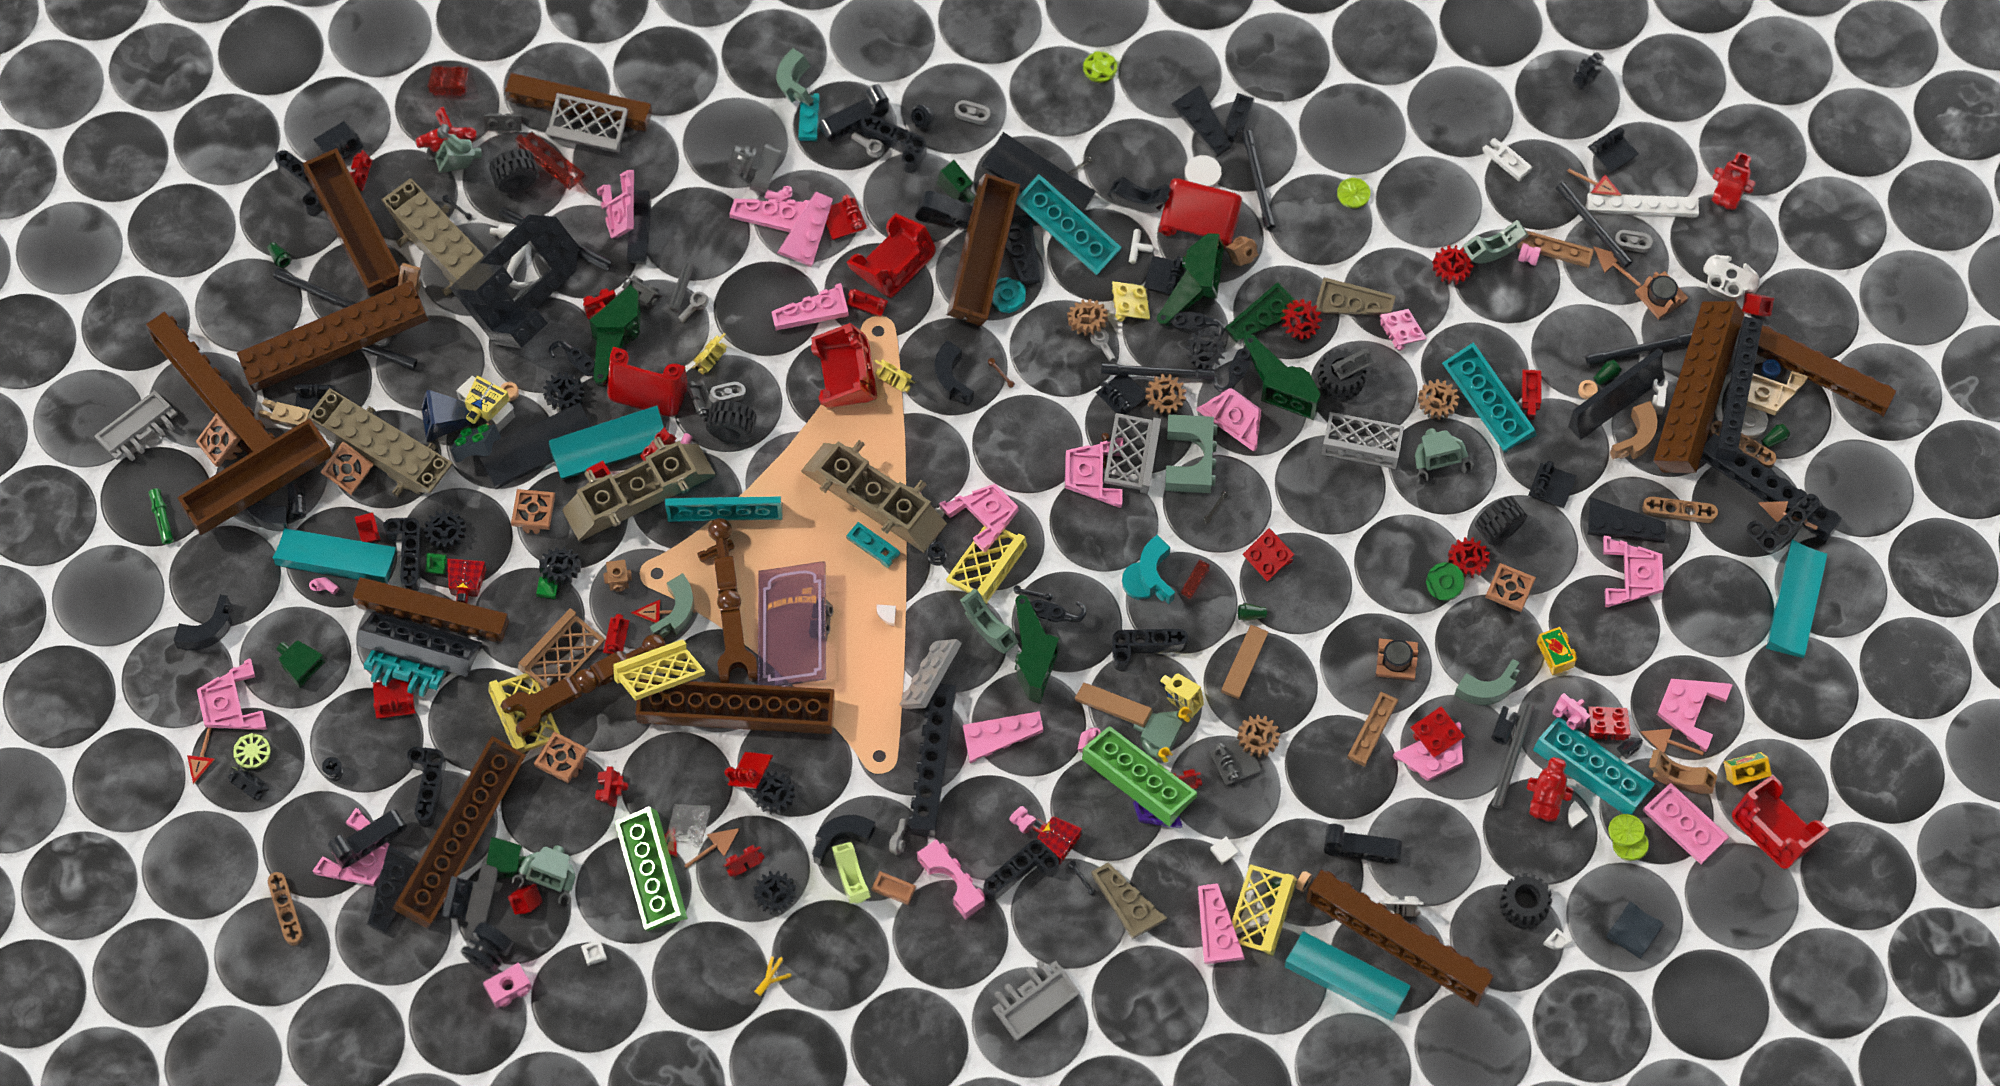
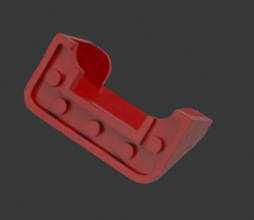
(1200, 210)
(897, 257)
(845, 366)
(646, 388)
(1776, 825)

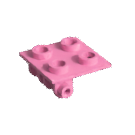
(1401, 328)

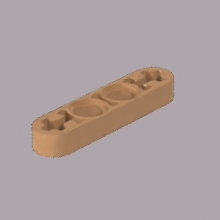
(1746, 441)
(1680, 513)
(285, 908)

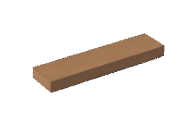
(1559, 249)
(1244, 661)
(1113, 704)
(1372, 729)

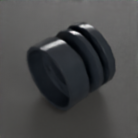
(488, 945)

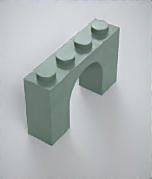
(1199, 476)

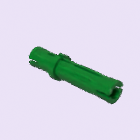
(159, 509)

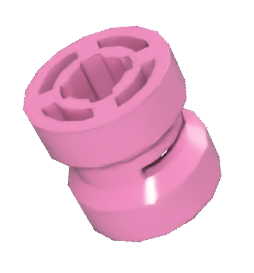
(1529, 254)
(1023, 819)

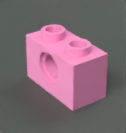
(496, 984)

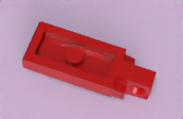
(1531, 392)

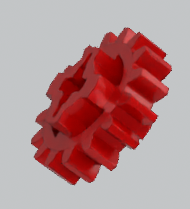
(1443, 264)
(1305, 313)
(1466, 549)

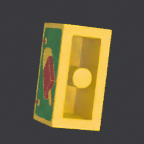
(1556, 650)
(1747, 768)

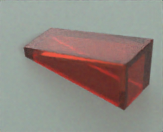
(1195, 579)

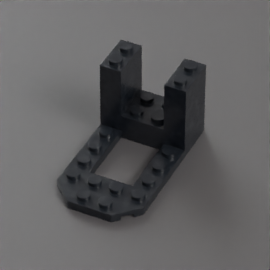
(484, 284)

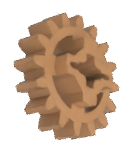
(1087, 317)
(1159, 390)
(1438, 399)
(1254, 743)

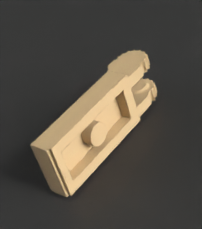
(284, 413)

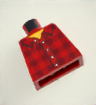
(465, 578)
(1058, 836)

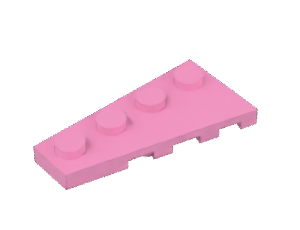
(768, 213)
(806, 234)
(822, 307)
(1218, 933)

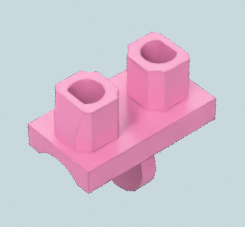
(1573, 710)

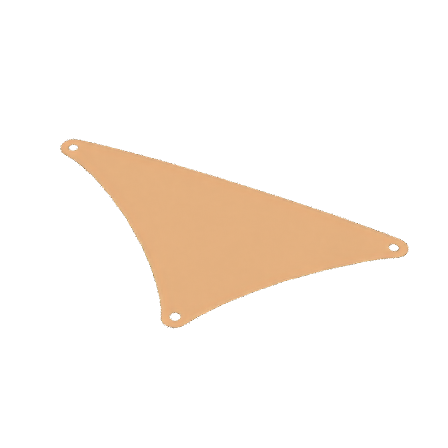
(861, 649)

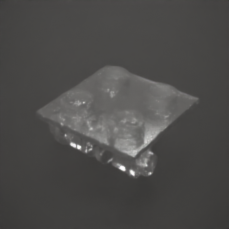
(688, 824)

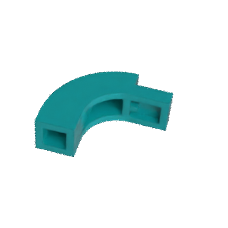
(1151, 557)

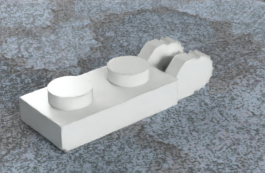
(1508, 159)

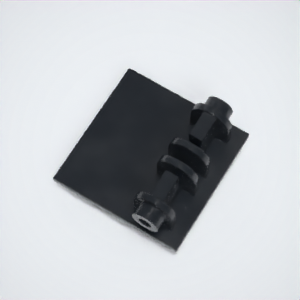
(341, 138)
(1613, 149)
(1164, 274)
(309, 394)
(1121, 394)
(1552, 484)

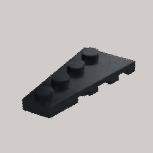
(1202, 120)
(1022, 249)
(1619, 522)
(393, 877)

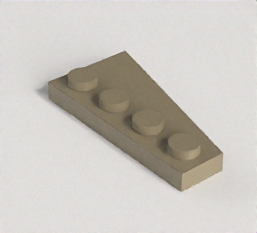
(1346, 298)
(1127, 902)

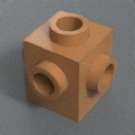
(1242, 251)
(617, 575)

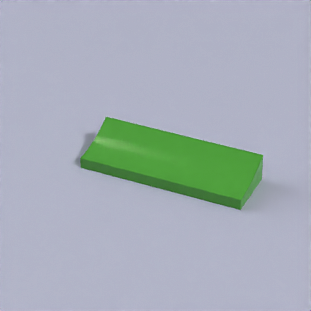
(1138, 775)
(650, 869)

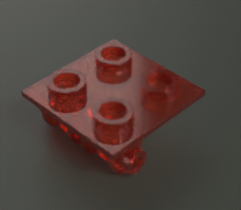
(449, 78)

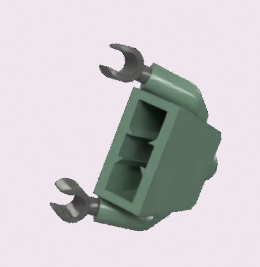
(454, 152)
(1440, 450)
(550, 869)

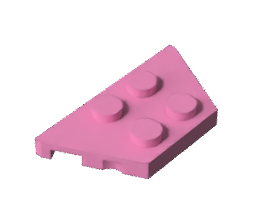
(1235, 416)
(1422, 762)

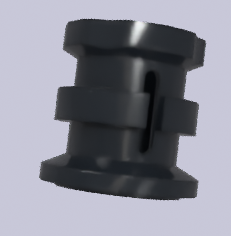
(938, 559)
(326, 767)

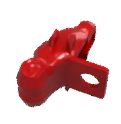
(431, 139)
(1733, 182)
(1549, 790)

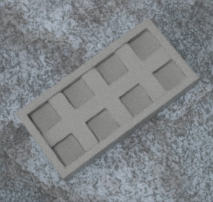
(930, 674)

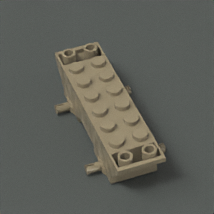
(431, 231)
(391, 450)
(875, 494)
(615, 498)

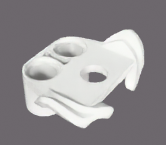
(1745, 281)

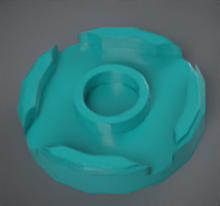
(1008, 295)
(1131, 582)

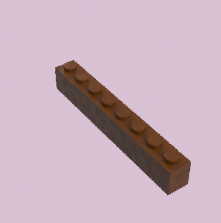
(543, 94)
(1825, 371)
(430, 609)

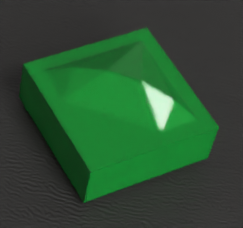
(436, 563)
(546, 589)

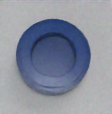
(1770, 368)

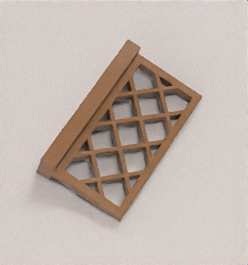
(550, 639)

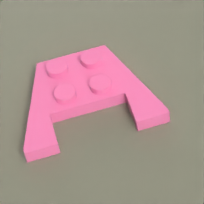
(620, 209)
(1085, 472)
(990, 507)
(1641, 572)
(221, 702)
(1683, 704)
(363, 871)

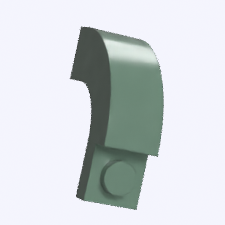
(788, 75)
(1492, 248)
(683, 609)
(987, 625)
(1491, 692)

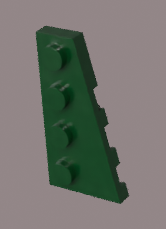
(1261, 314)

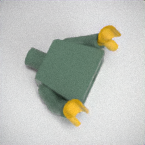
(1162, 732)

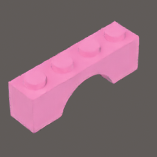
(937, 860)

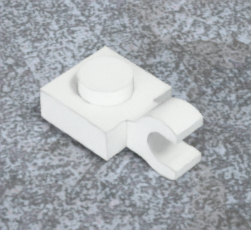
(1659, 399)

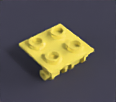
(1130, 301)
(711, 353)
(888, 373)

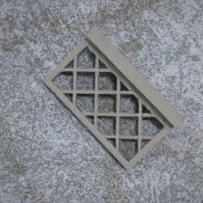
(580, 137)
(1148, 450)
(1361, 452)

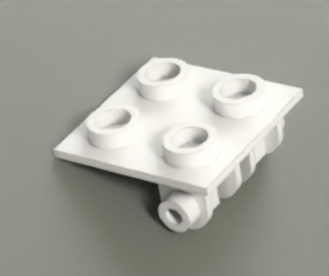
(1410, 901)

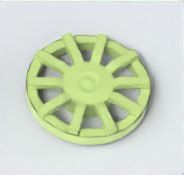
(251, 751)

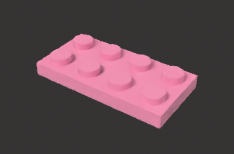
(1685, 823)

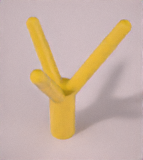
(768, 979)

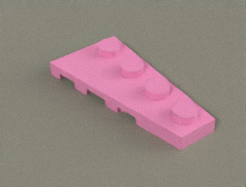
(991, 735)

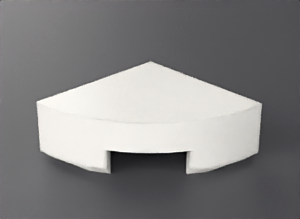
(887, 613)
(1576, 815)
(1557, 940)

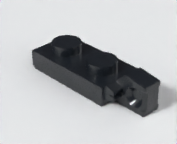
(1238, 115)

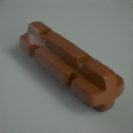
(712, 551)

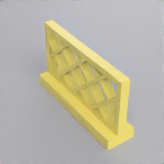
(997, 573)
(656, 662)
(510, 722)
(1278, 913)

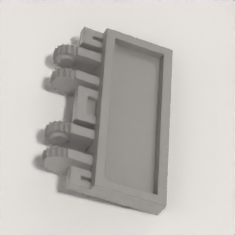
(136, 424)
(1036, 1001)

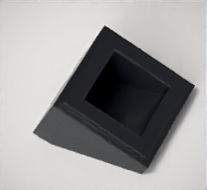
(1630, 746)

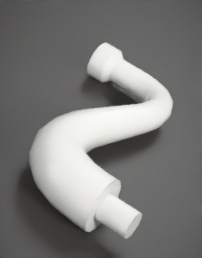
(502, 231)

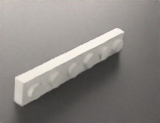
(1643, 205)

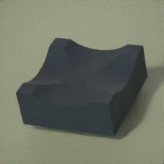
(475, 442)
(1635, 930)

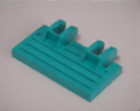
(403, 670)

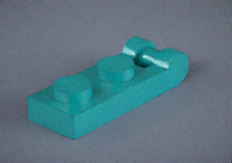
(809, 120)
(873, 544)

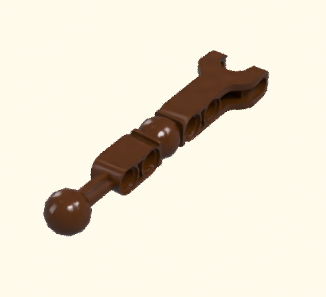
(729, 604)
(569, 689)

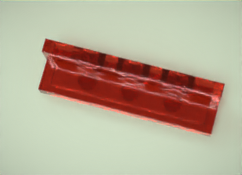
(548, 163)

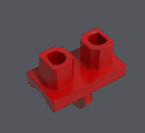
(594, 305)
(613, 786)

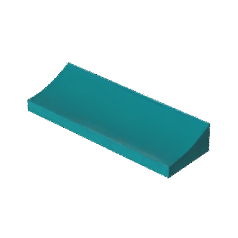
(1068, 225)
(1489, 397)
(605, 442)
(724, 507)
(334, 556)
(1796, 600)
(1594, 767)
(1347, 976)

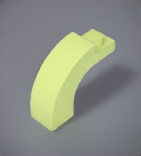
(850, 873)

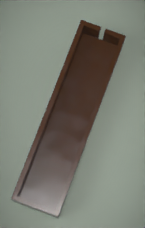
(352, 221)
(983, 249)
(255, 476)

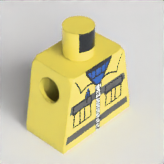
(485, 400)
(1183, 693)

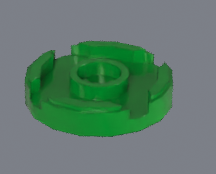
(1445, 581)

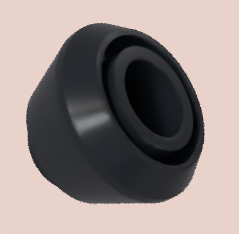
(922, 116)

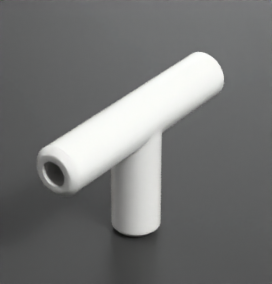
(1137, 246)

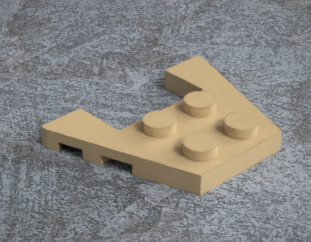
(1772, 395)

